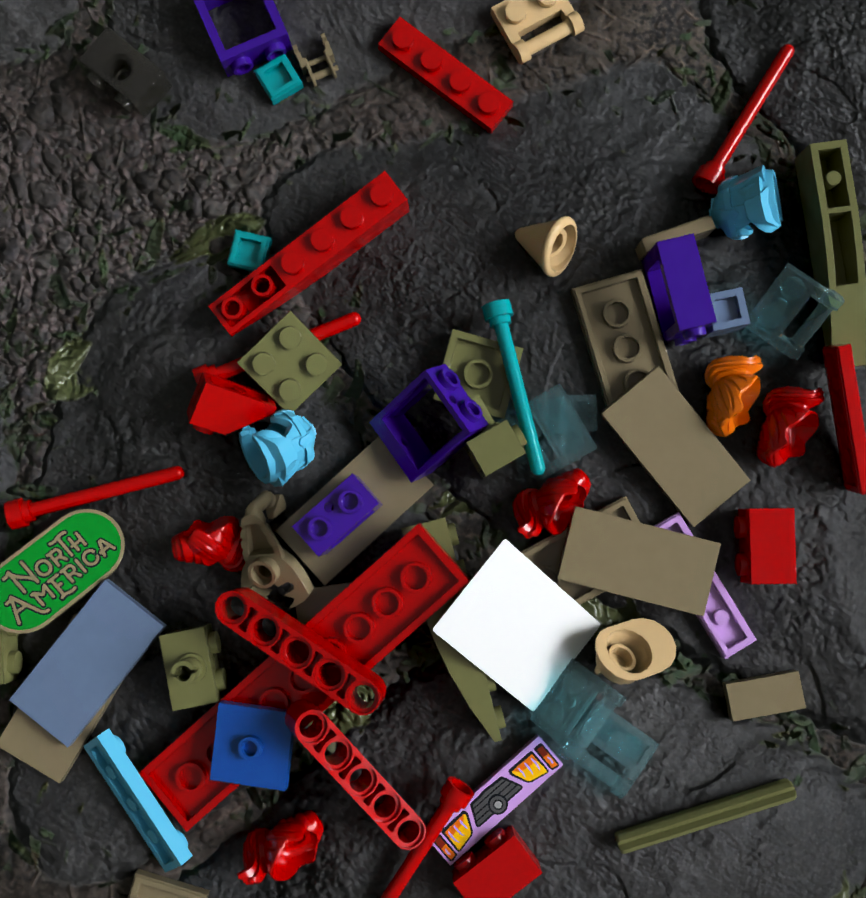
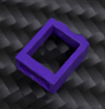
(246, 55)
(678, 290)
(395, 428)
(327, 528)

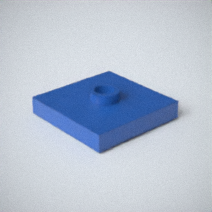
(252, 746)

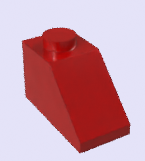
(226, 405)

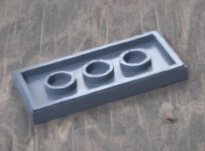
(87, 662)

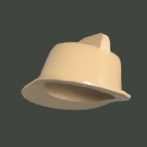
(633, 650)

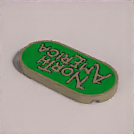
(58, 569)

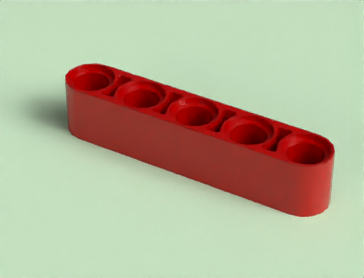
(282, 649)
(369, 784)

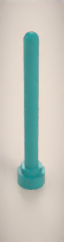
(498, 315)

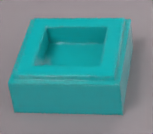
(279, 79)
(248, 251)

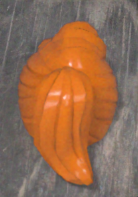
(732, 392)

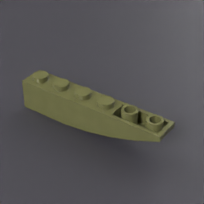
(835, 239)
(470, 680)

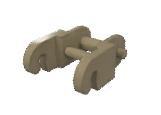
(328, 57)

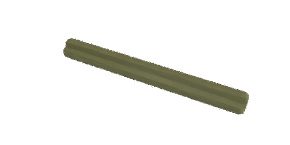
(705, 815)

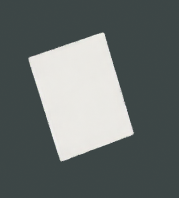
(517, 625)

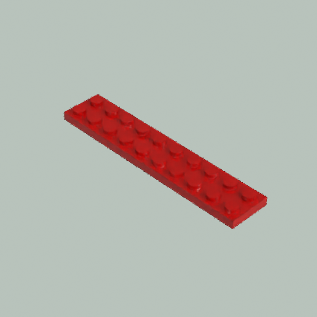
(361, 621)

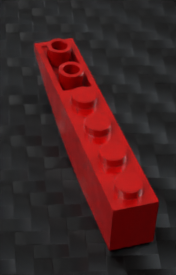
(312, 254)

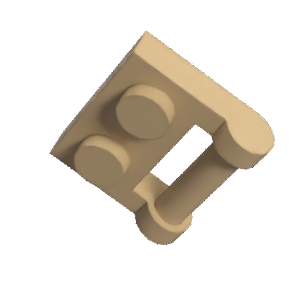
(520, 17)

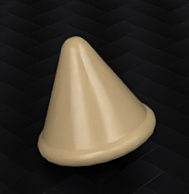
(550, 243)

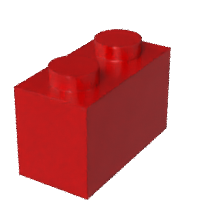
(766, 546)
(497, 868)

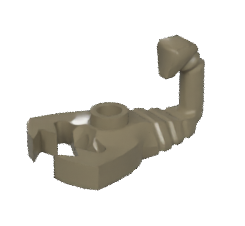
(264, 557)

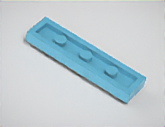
(162, 838)

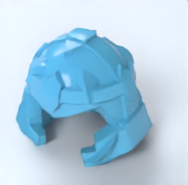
(747, 200)
(280, 448)

